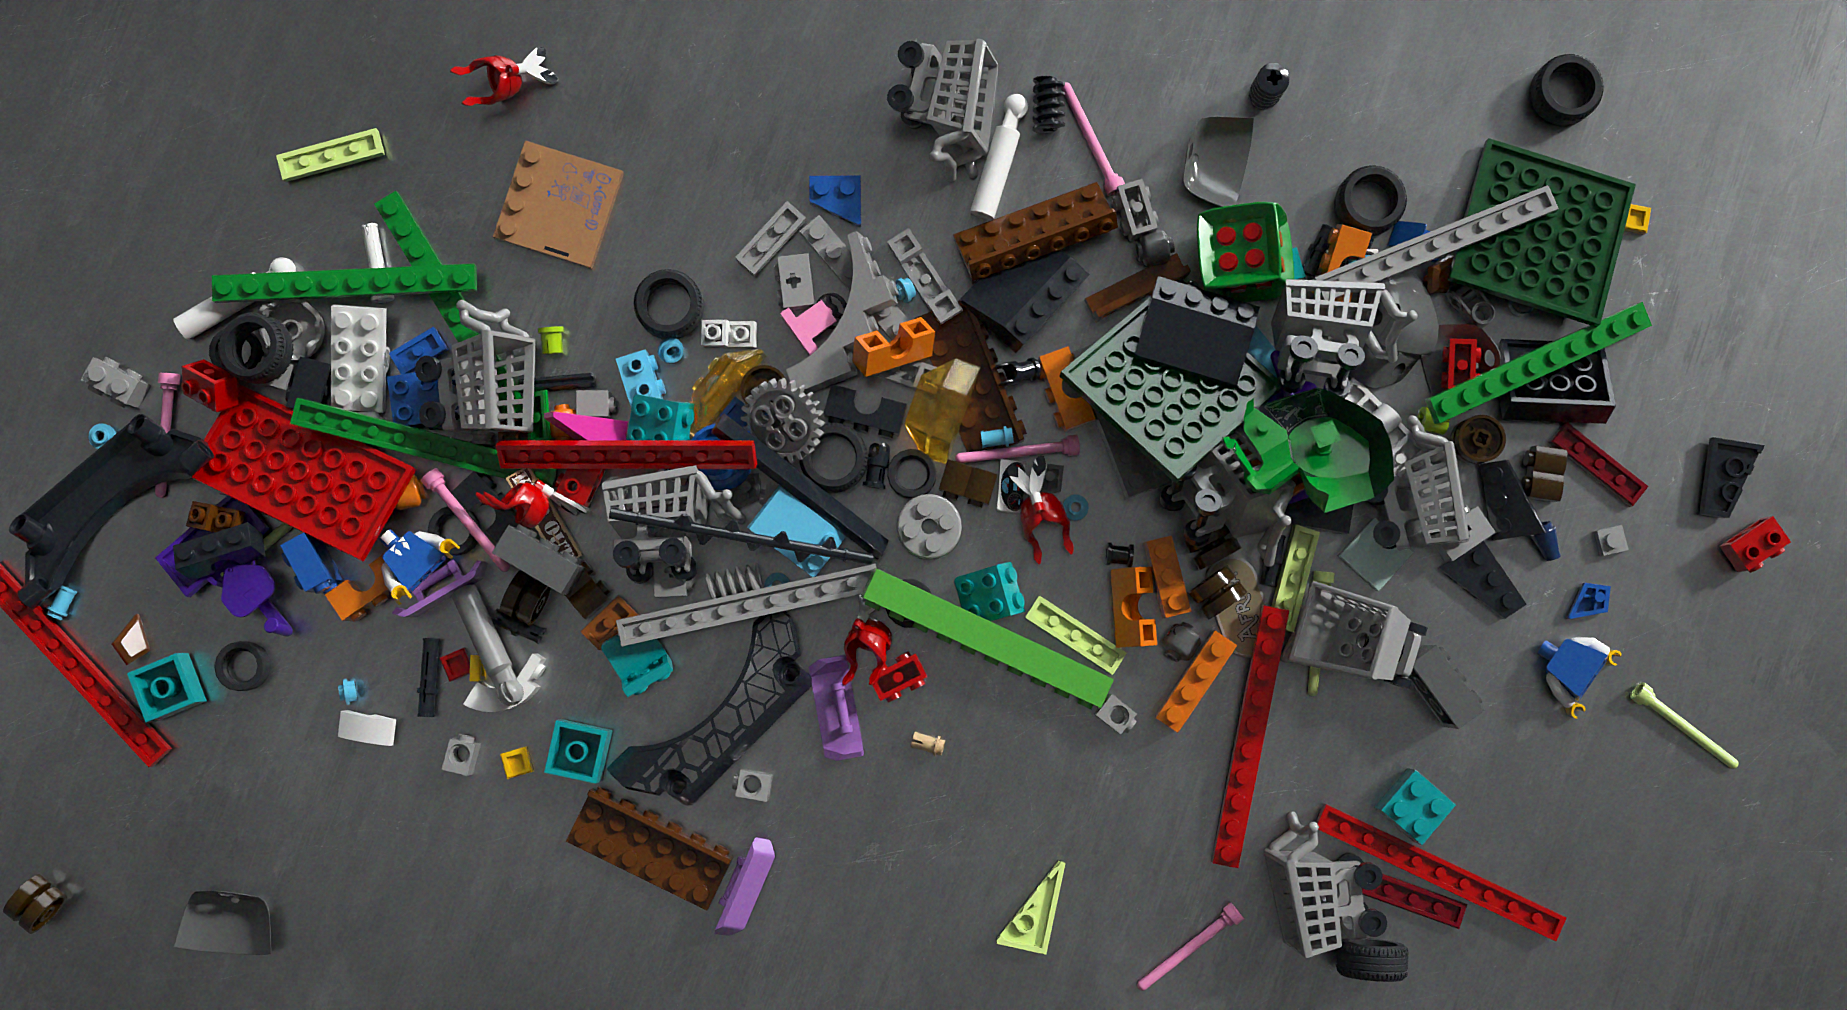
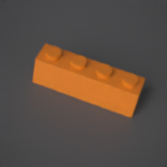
(1195, 681)

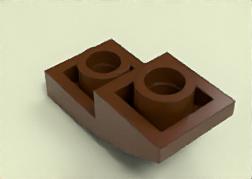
(212, 517)

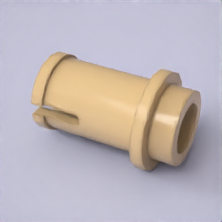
(929, 744)

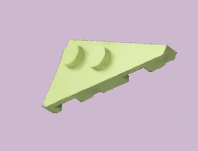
(1033, 922)

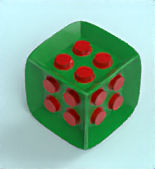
(1245, 250)

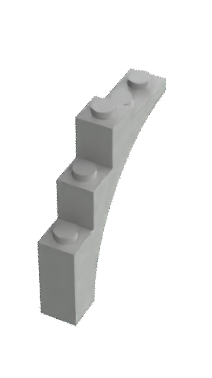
(867, 296)

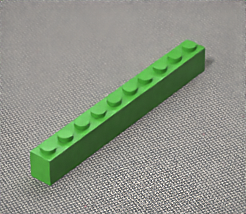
(987, 638)

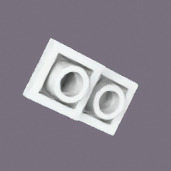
(729, 334)
(366, 728)

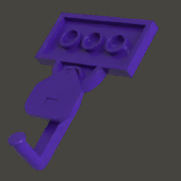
(243, 586)

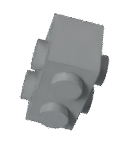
(1135, 208)
(122, 386)

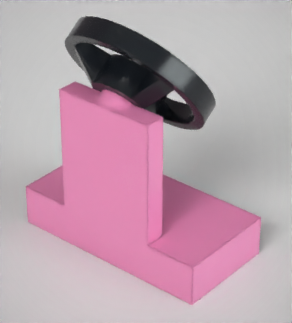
(814, 320)

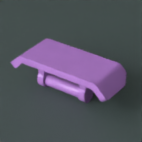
(426, 603)
(836, 709)
(745, 887)

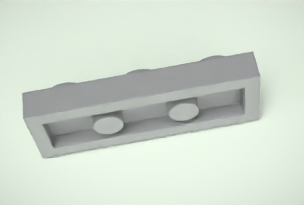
(770, 238)

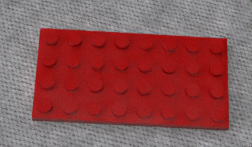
(303, 475)

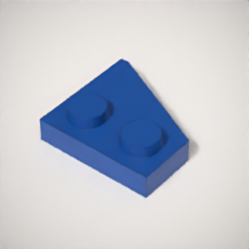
(837, 195)

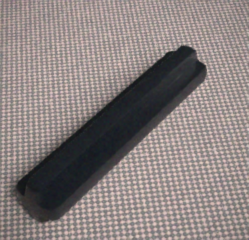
(562, 382)

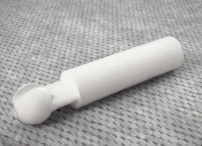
(999, 159)
(209, 313)

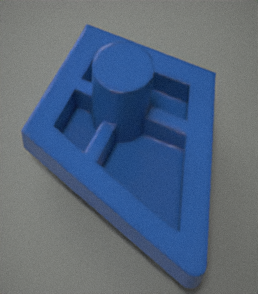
(1590, 600)

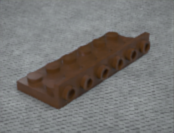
(1035, 231)
(989, 404)
(650, 848)

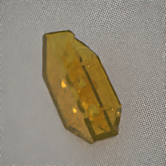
(721, 384)
(940, 407)

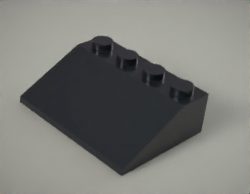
(1024, 297)
(1197, 331)
(1570, 394)

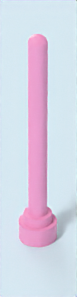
(1111, 180)
(168, 383)
(1068, 446)
(434, 481)
(1229, 917)

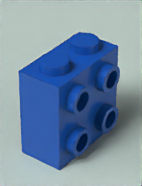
(407, 397)
(312, 564)

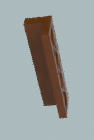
(1134, 288)

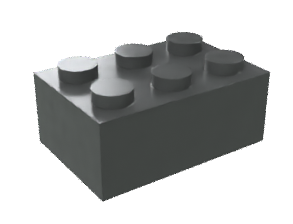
(540, 559)
(1444, 687)

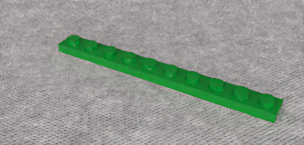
(420, 253)
(344, 283)
(1537, 363)
(405, 439)

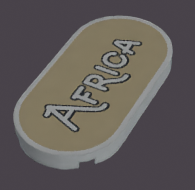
(1241, 619)

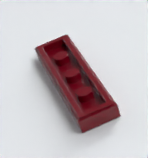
(1598, 464)
(1419, 901)

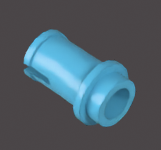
(997, 437)
(61, 603)

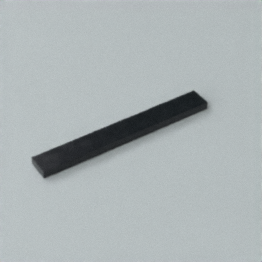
(806, 490)

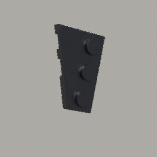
(1725, 474)
(1507, 503)
(1485, 579)

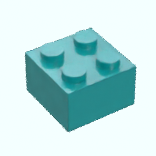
(166, 687)
(578, 751)
(1415, 806)

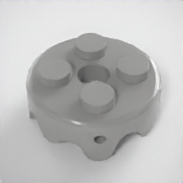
(297, 312)
(929, 545)

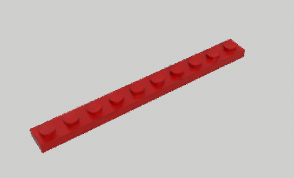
(626, 454)
(82, 673)
(1250, 736)
(1440, 872)

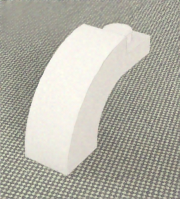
(485, 698)

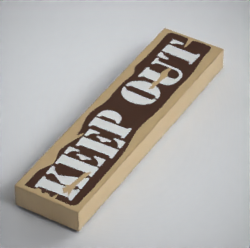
(552, 525)

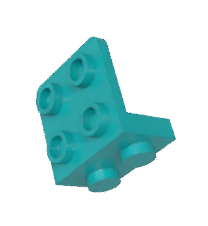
(659, 419)
(991, 592)
(637, 663)

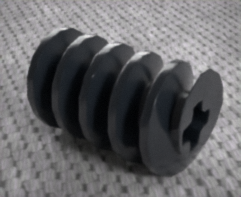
(1269, 85)
(1047, 104)

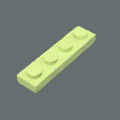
(330, 155)
(1295, 572)
(1075, 635)

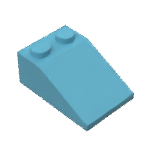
(800, 523)

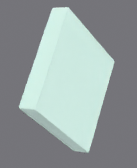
(1371, 560)

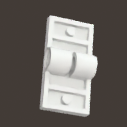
(359, 358)
(1401, 439)

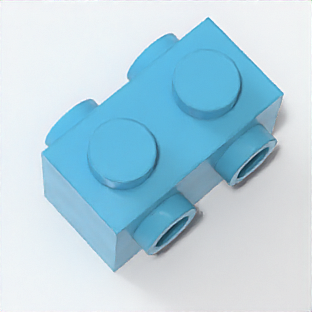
(640, 380)

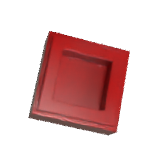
(456, 664)

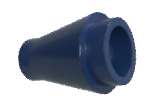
(1548, 542)

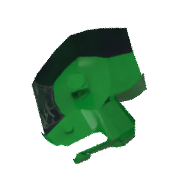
(1336, 450)

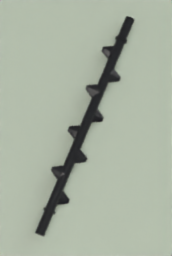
(732, 532)

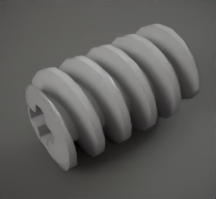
(734, 583)

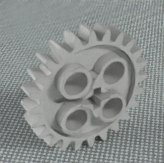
(801, 411)

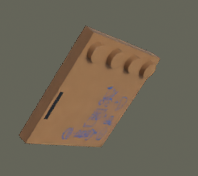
(558, 204)

